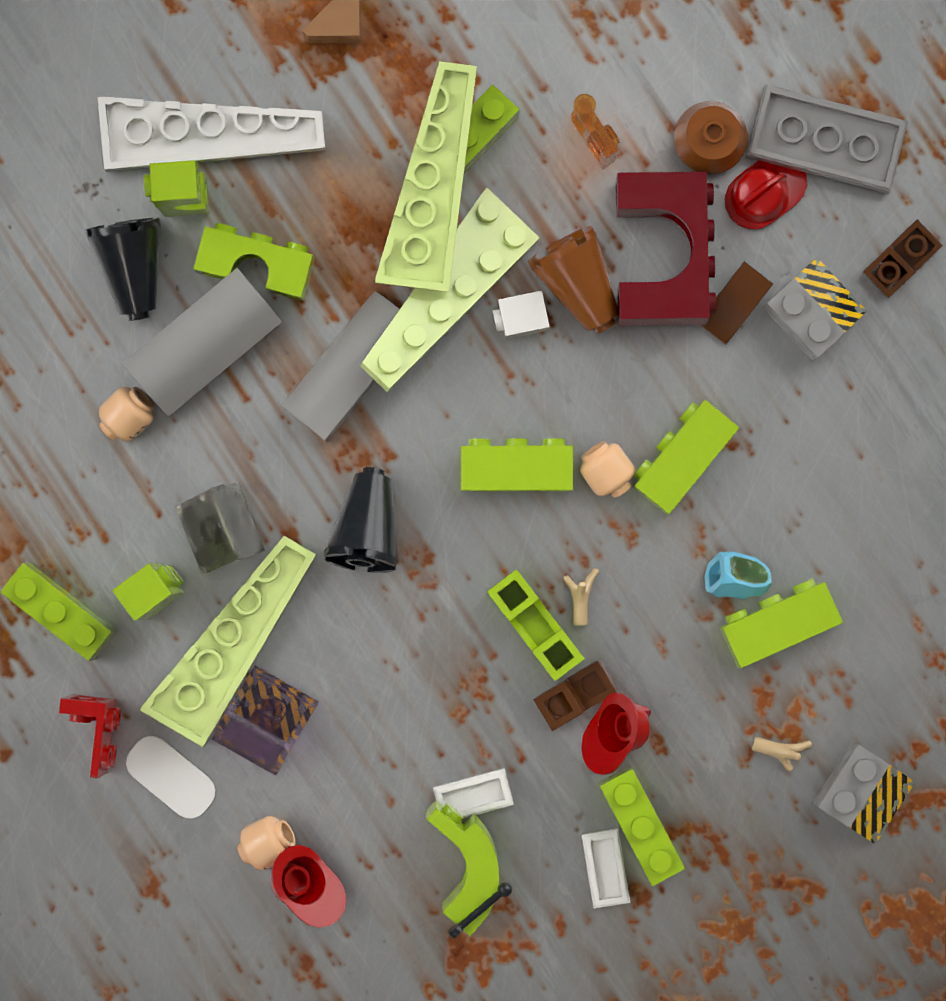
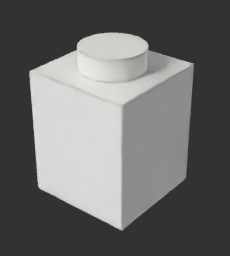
(521, 315)

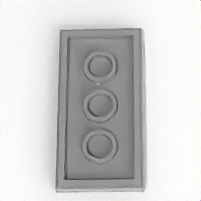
(827, 139)

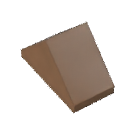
(336, 23)

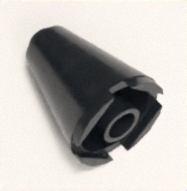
(129, 263)
(365, 525)

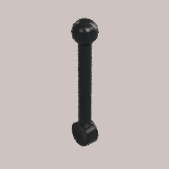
(504, 890)

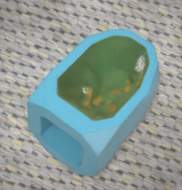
(737, 576)

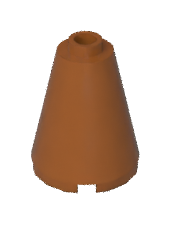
(579, 279)

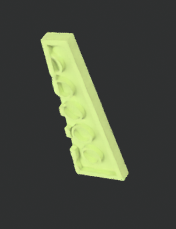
(427, 211)
(485, 249)
(214, 667)

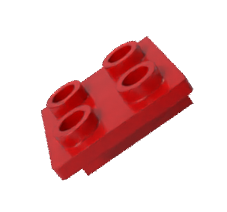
(107, 717)

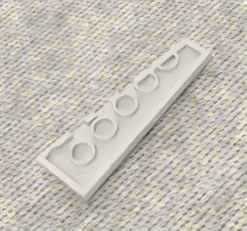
(172, 131)

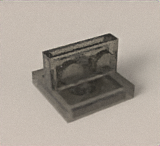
(219, 527)

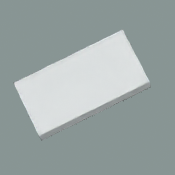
(476, 793)
(605, 868)

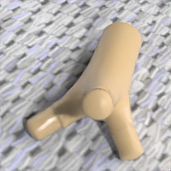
(580, 596)
(780, 750)

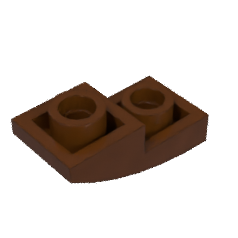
(902, 258)

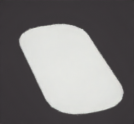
(170, 777)

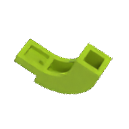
(481, 860)

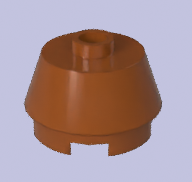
(710, 137)

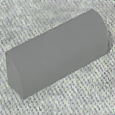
(202, 342)
(336, 379)

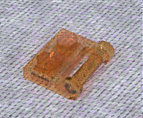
(599, 139)

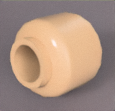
(126, 413)
(607, 469)
(264, 841)

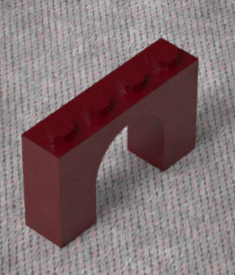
(683, 201)

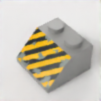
(814, 309)
(863, 792)

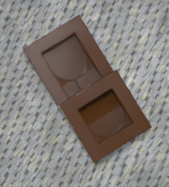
(737, 302)
(576, 694)

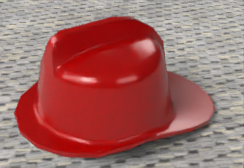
(764, 194)
(614, 733)
(308, 886)

